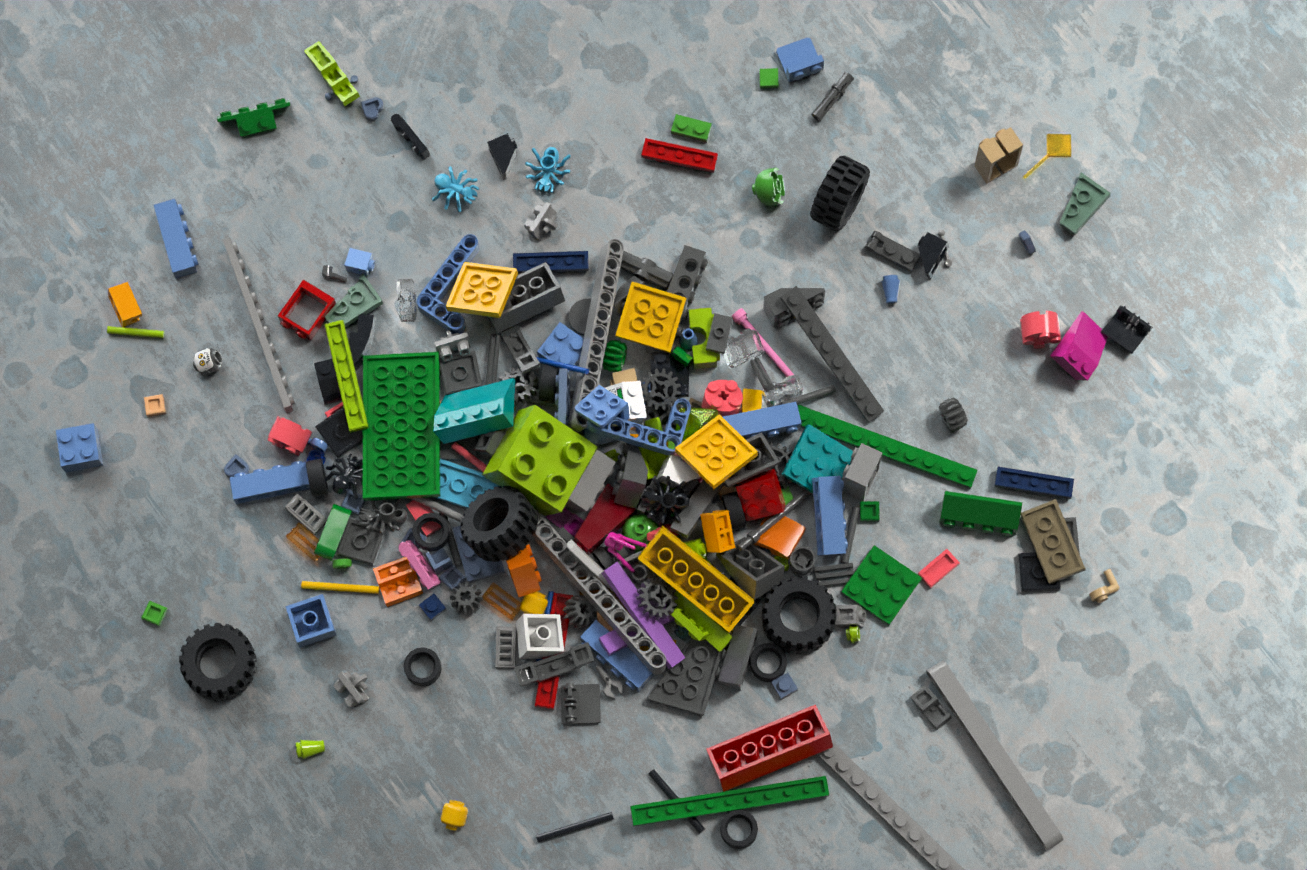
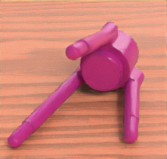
(616, 542)

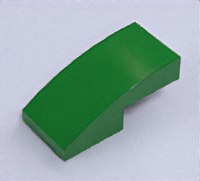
(682, 356)

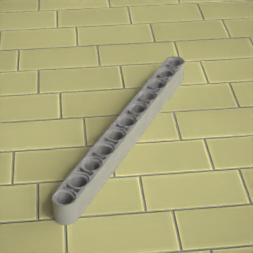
(600, 327)
(600, 598)
(994, 755)

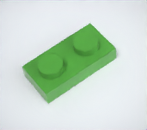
(691, 128)

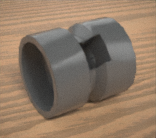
(604, 557)
(802, 561)

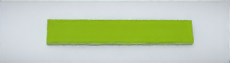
(346, 376)

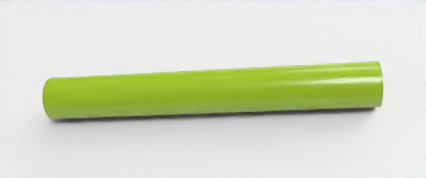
(135, 332)

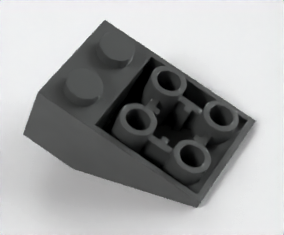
(777, 310)
(630, 477)

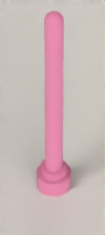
(740, 317)

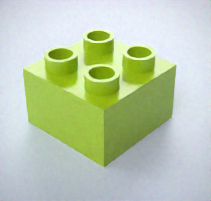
(540, 459)

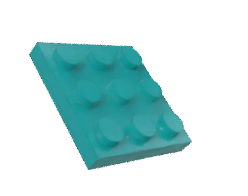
(816, 457)

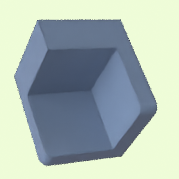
(439, 561)

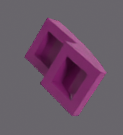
(566, 519)

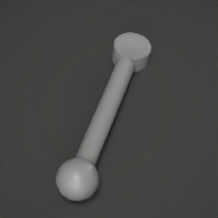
(948, 263)

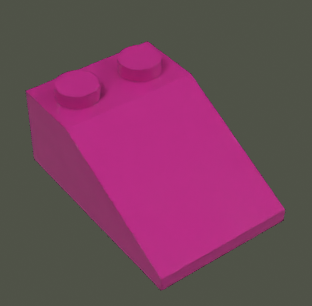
(1080, 348)

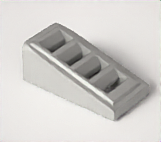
(294, 502)
(506, 630)

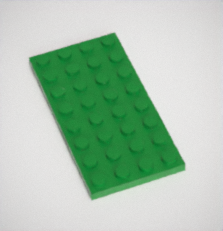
(400, 409)

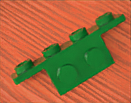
(255, 119)

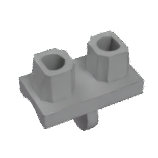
(543, 221)
(451, 344)
(355, 685)

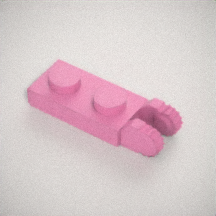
(419, 564)

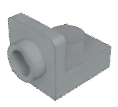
(850, 615)

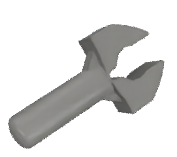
(609, 682)

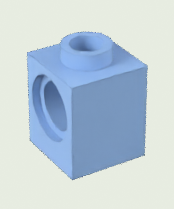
(359, 262)

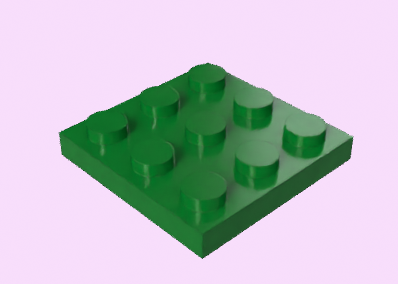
(881, 585)

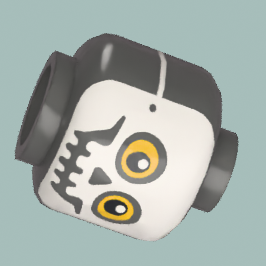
(207, 361)

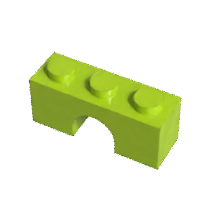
(700, 322)

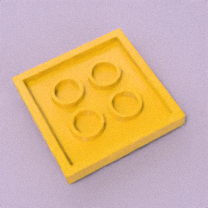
(482, 289)
(650, 317)
(716, 451)

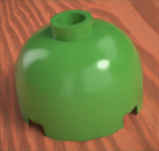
(769, 187)
(637, 528)

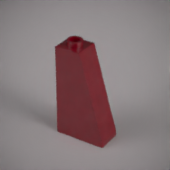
(602, 520)

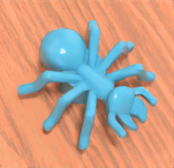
(549, 166)
(453, 189)

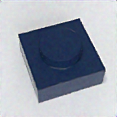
(432, 607)

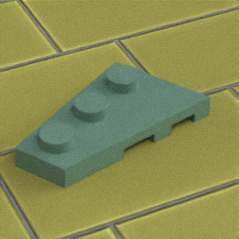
(1084, 203)
(359, 300)

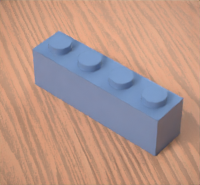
(175, 238)
(767, 420)
(270, 482)
(829, 515)
(622, 663)

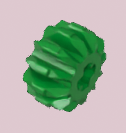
(614, 356)

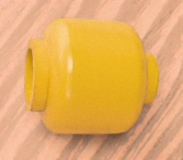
(534, 603)
(454, 814)

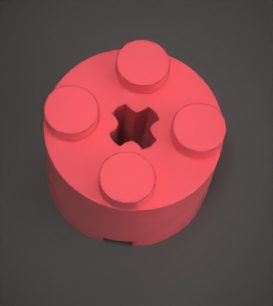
(1040, 329)
(723, 396)
(289, 435)

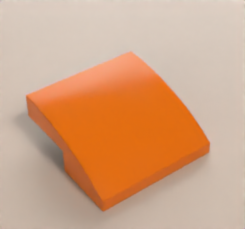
(781, 537)
(397, 581)

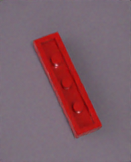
(679, 155)

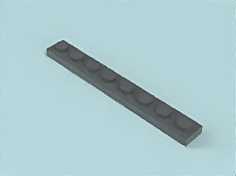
(832, 354)

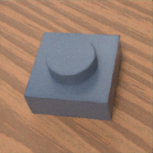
(784, 686)

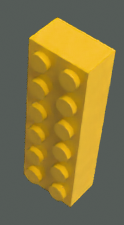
(696, 579)

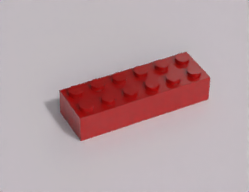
(769, 747)

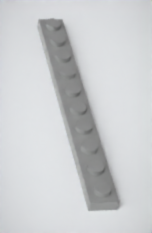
(262, 331)
(888, 809)

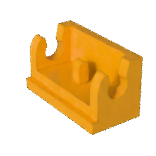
(124, 304)
(717, 531)

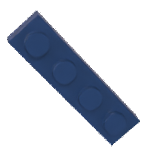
(557, 261)
(1034, 482)

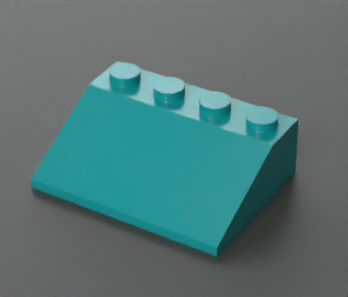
(475, 411)

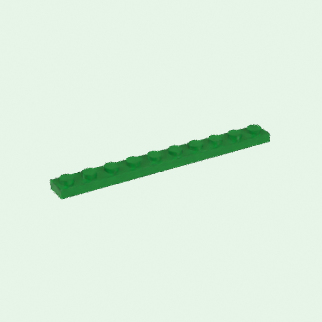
(891, 448)
(729, 801)

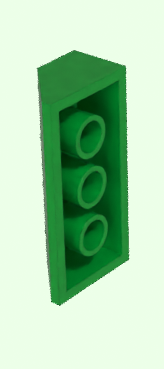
(980, 513)

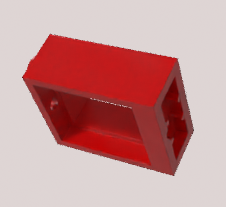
(315, 293)

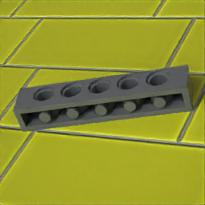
(689, 257)

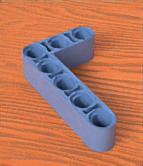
(446, 284)
(644, 431)

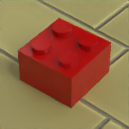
(761, 495)

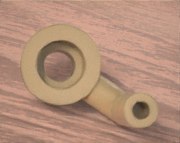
(1101, 593)

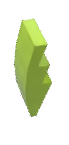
(331, 73)

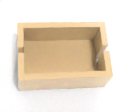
(1003, 149)

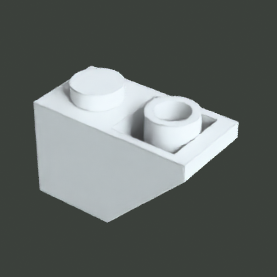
(677, 470)

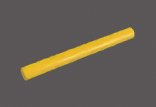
(340, 587)

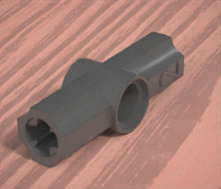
(646, 270)

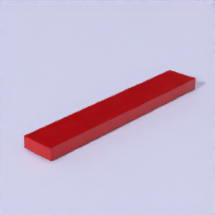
(548, 689)

